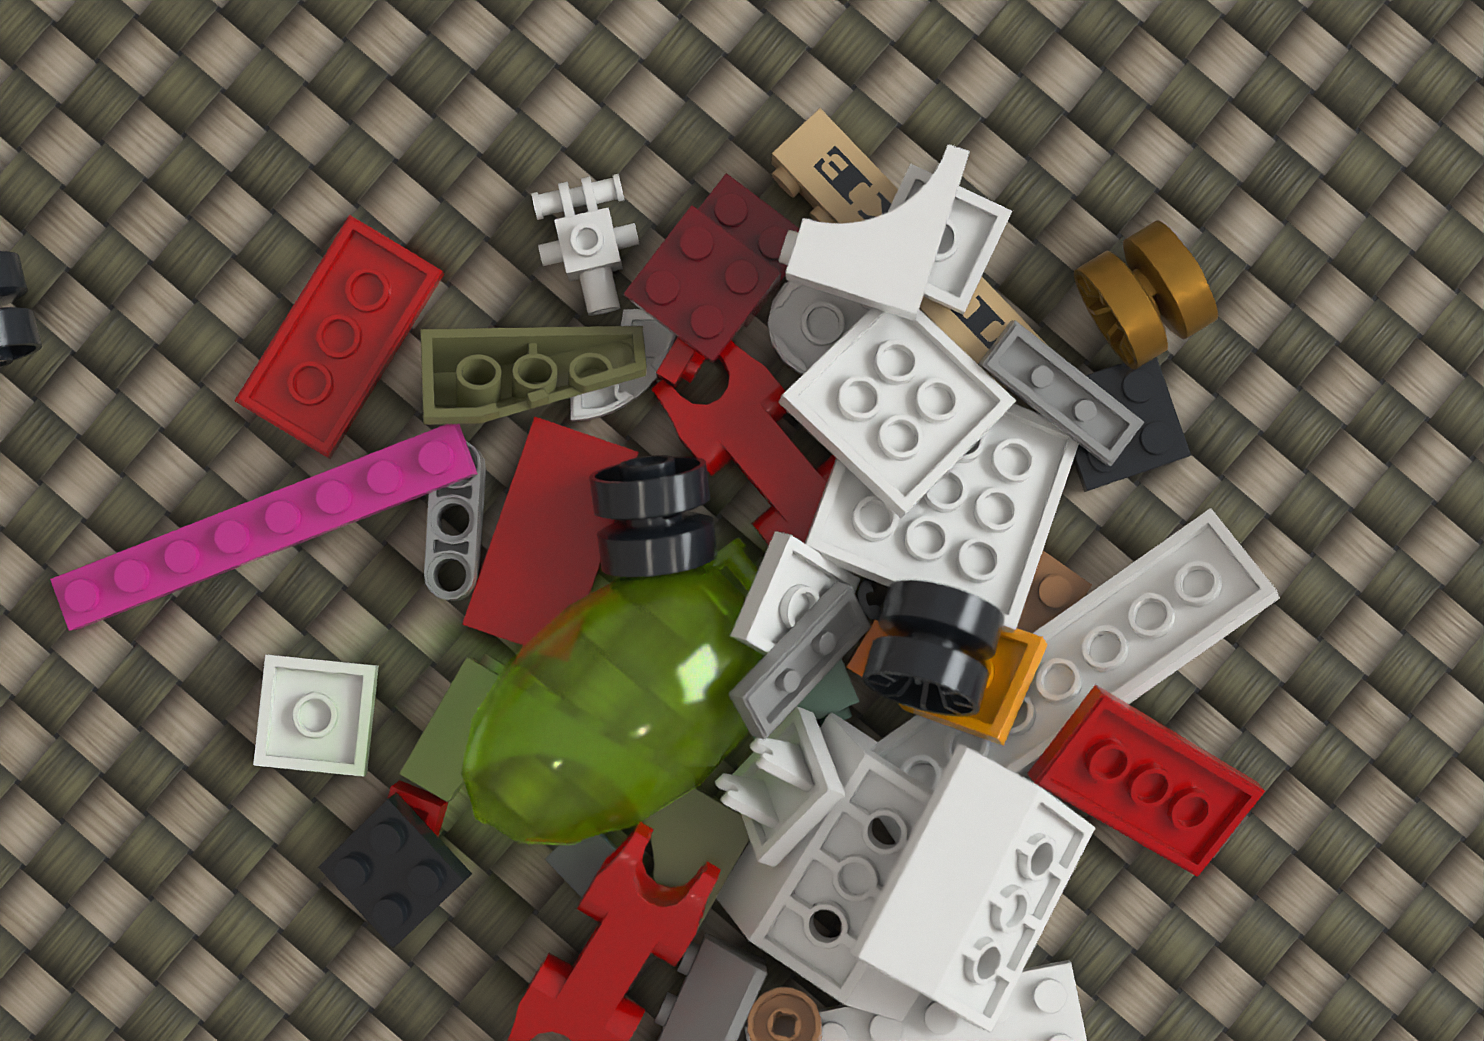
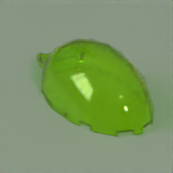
(613, 706)

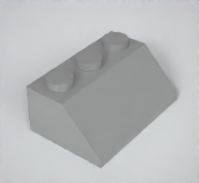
(714, 994)

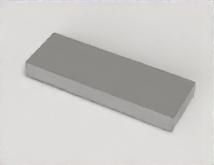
(1060, 393)
(800, 660)

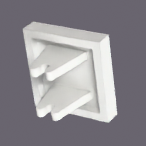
(783, 786)

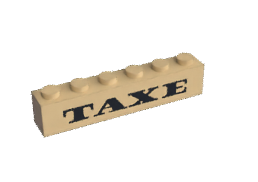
(848, 189)

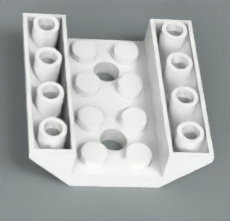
(835, 870)
(973, 888)

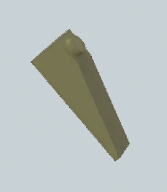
(505, 371)

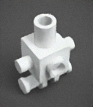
(587, 240)

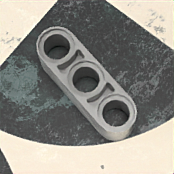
(463, 547)

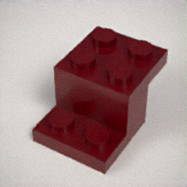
(714, 268)

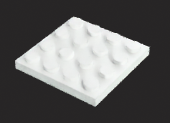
(971, 530)

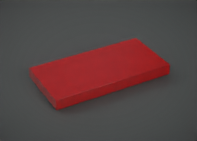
(339, 337)
(545, 536)
(1145, 781)

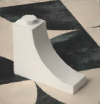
(881, 258)

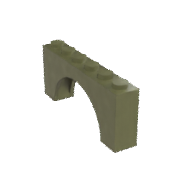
(684, 833)

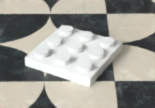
(897, 404)

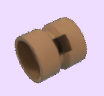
(784, 1016)

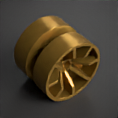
(1155, 289)

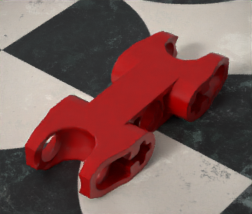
(746, 430)
(633, 920)

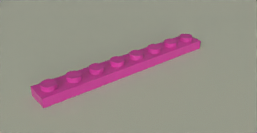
(264, 526)

